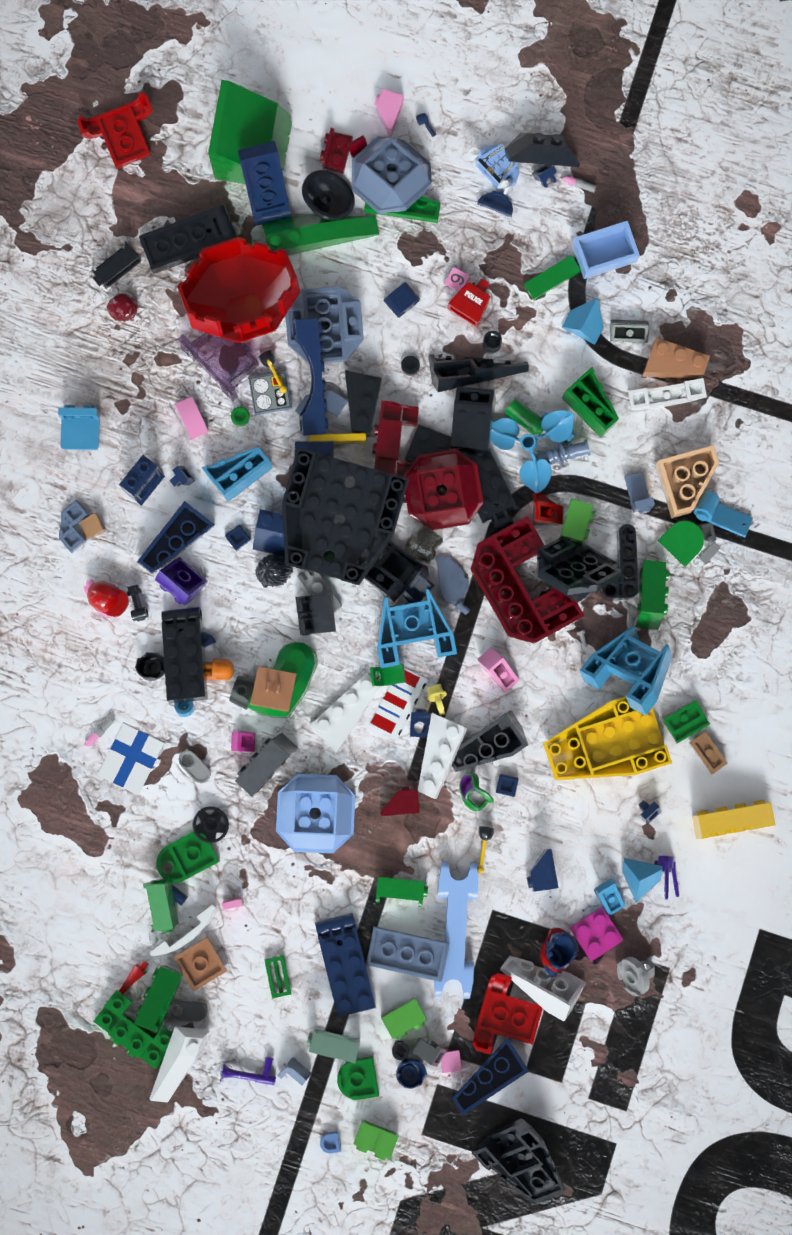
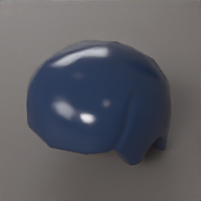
(411, 1073)

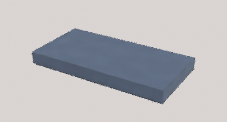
(407, 954)

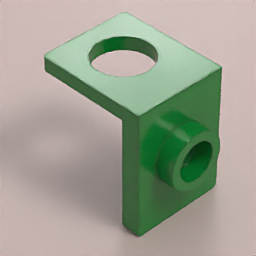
(388, 675)

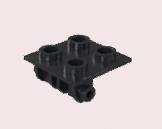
(315, 614)

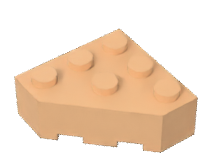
(685, 478)

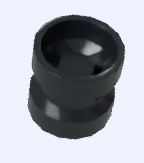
(492, 338)

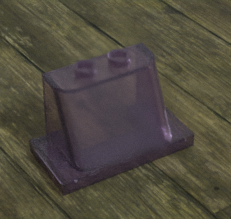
(222, 359)

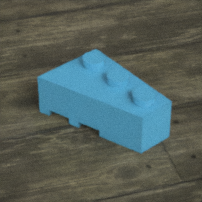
(238, 472)

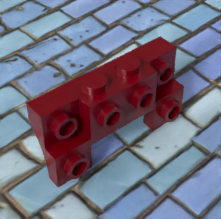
(389, 435)

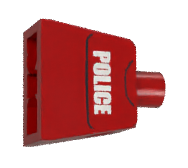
(471, 302)

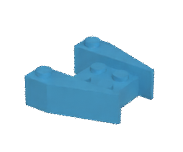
(412, 624)
(633, 663)

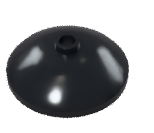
(328, 195)

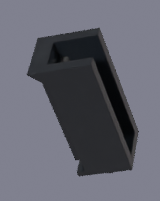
(116, 266)

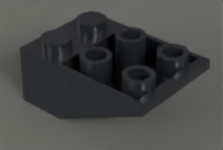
(472, 418)

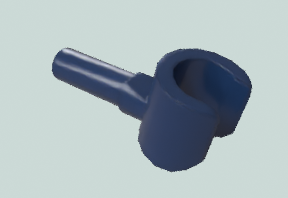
(423, 119)

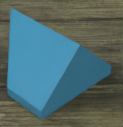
(585, 321)
(641, 876)

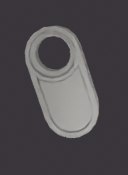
(197, 770)

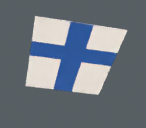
(130, 759)

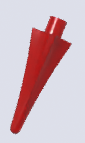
(135, 974)

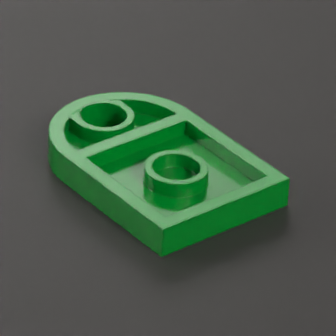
(187, 857)

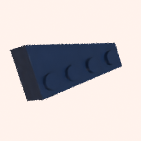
(494, 1075)

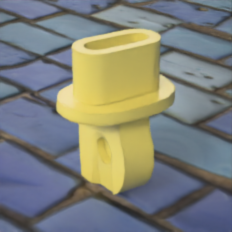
(436, 694)

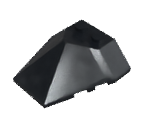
(522, 1159)

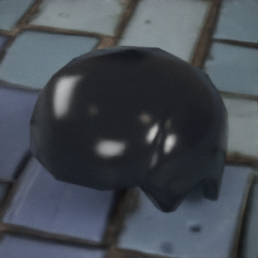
(150, 666)

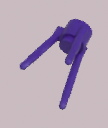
(668, 866)

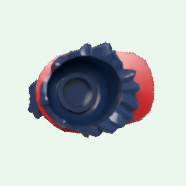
(558, 951)

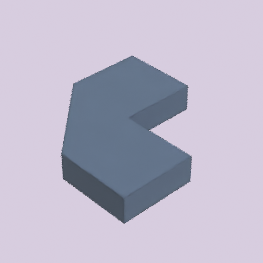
(335, 403)
(70, 518)

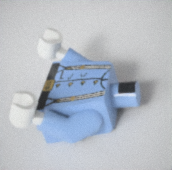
(495, 165)

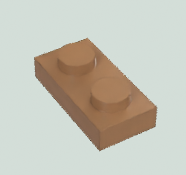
(708, 753)

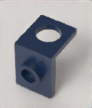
(420, 715)

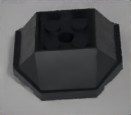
(575, 568)

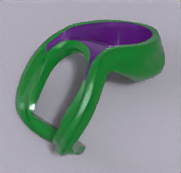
(470, 783)

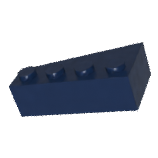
(178, 534)

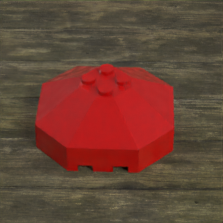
(239, 290)

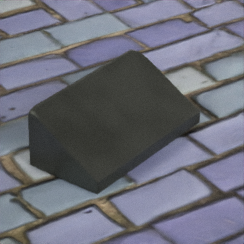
(629, 331)

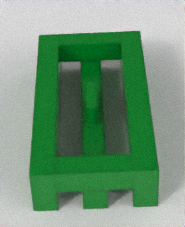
(270, 979)

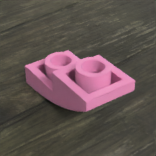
(191, 417)

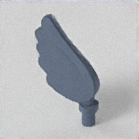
(452, 583)

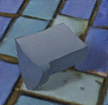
(296, 1071)

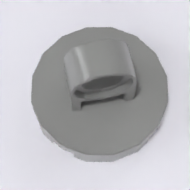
(635, 975)

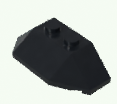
(541, 150)

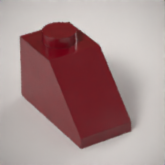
(402, 803)

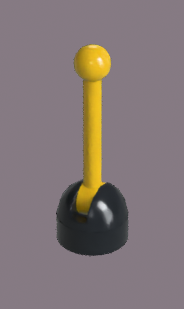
(268, 359)
(485, 834)

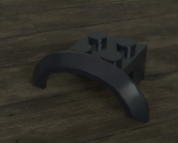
(394, 572)

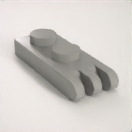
(315, 585)

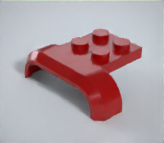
(120, 130)
(504, 1016)

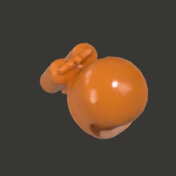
(219, 669)

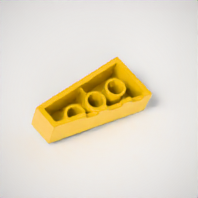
(733, 820)

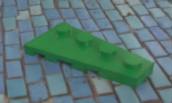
(422, 210)

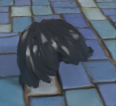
(273, 571)

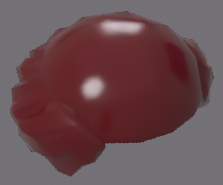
(122, 307)

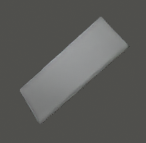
(709, 552)

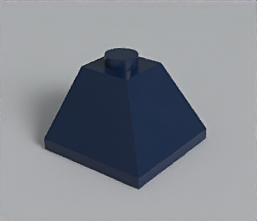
(543, 873)

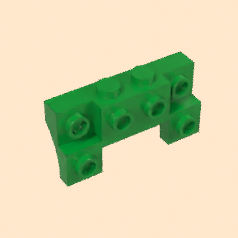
(133, 1037)

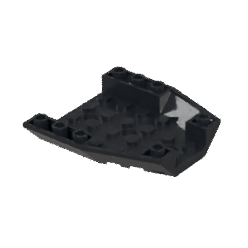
(318, 494)

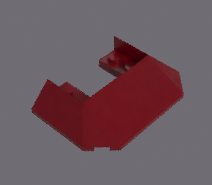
(502, 587)

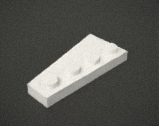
(343, 714)
(440, 750)

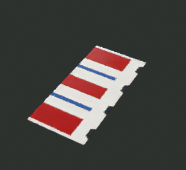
(398, 704)

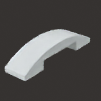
(667, 395)
(166, 947)

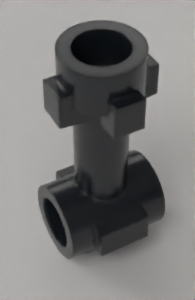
(139, 612)

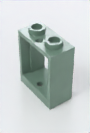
(333, 1045)

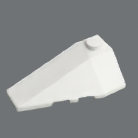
(553, 994)
(181, 1054)

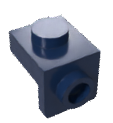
(415, 591)

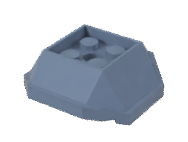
(390, 190)
(338, 310)

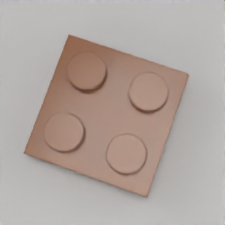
(200, 964)

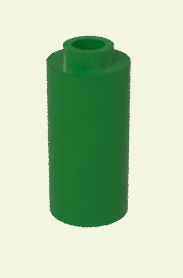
(525, 417)

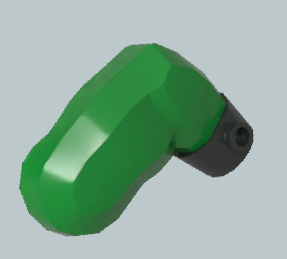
(291, 658)

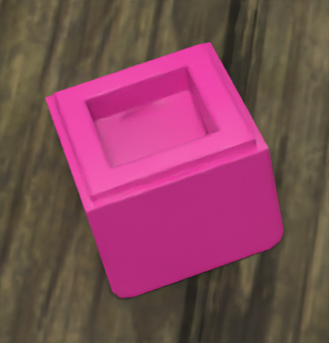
(243, 741)

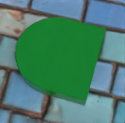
(683, 541)
(358, 1079)

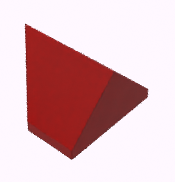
(546, 511)

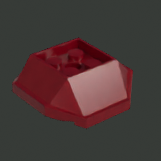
(463, 486)

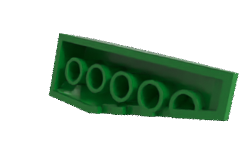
(313, 232)

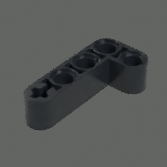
(624, 561)

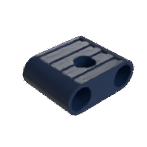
(401, 299)

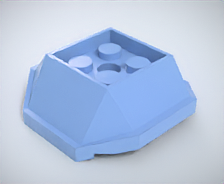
(336, 817)

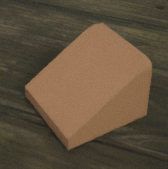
(92, 526)

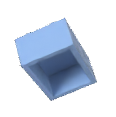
(605, 249)

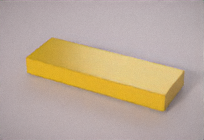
(340, 439)

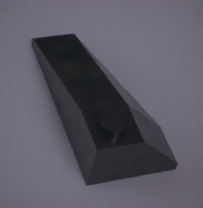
(494, 742)

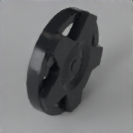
(210, 824)

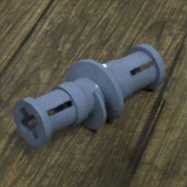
(564, 453)

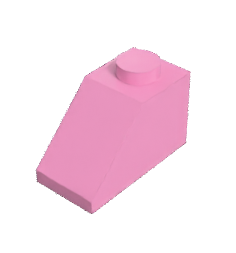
(388, 108)
(498, 669)

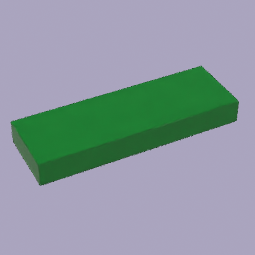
(552, 277)

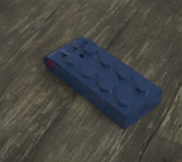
(264, 183)
(345, 965)

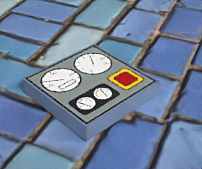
(266, 394)

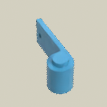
(720, 515)

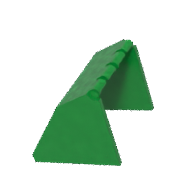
(243, 122)

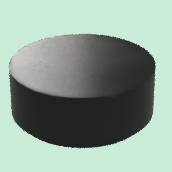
(410, 365)

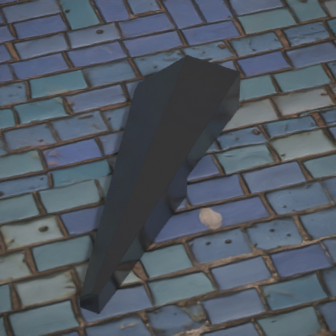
(450, 373)

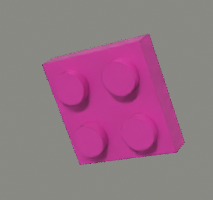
(596, 934)

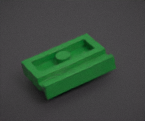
(686, 721)

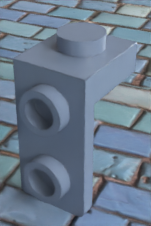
(638, 493)

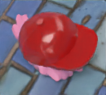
(106, 598)

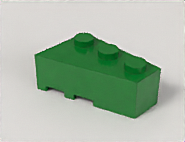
(591, 403)
(652, 594)
(158, 998)

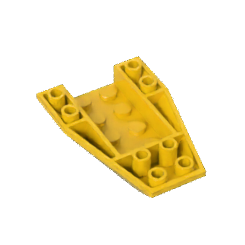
(608, 744)

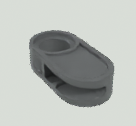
(191, 1011)

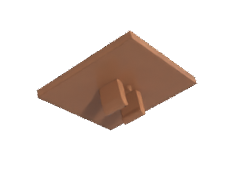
(273, 689)

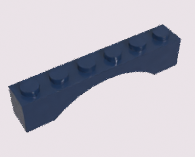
(312, 417)

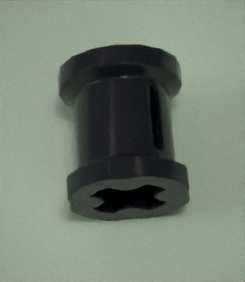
(397, 1056)

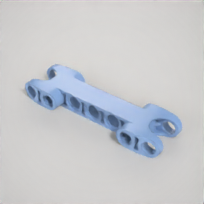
(457, 895)

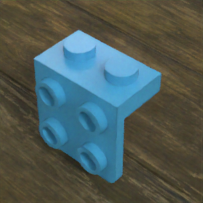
(79, 427)

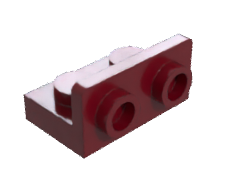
(336, 151)

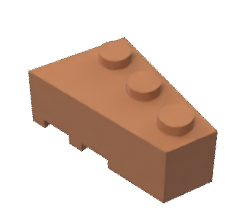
(674, 361)

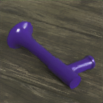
(264, 1078)

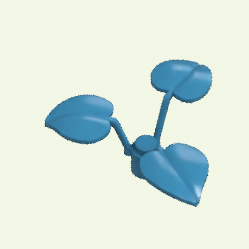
(533, 473)

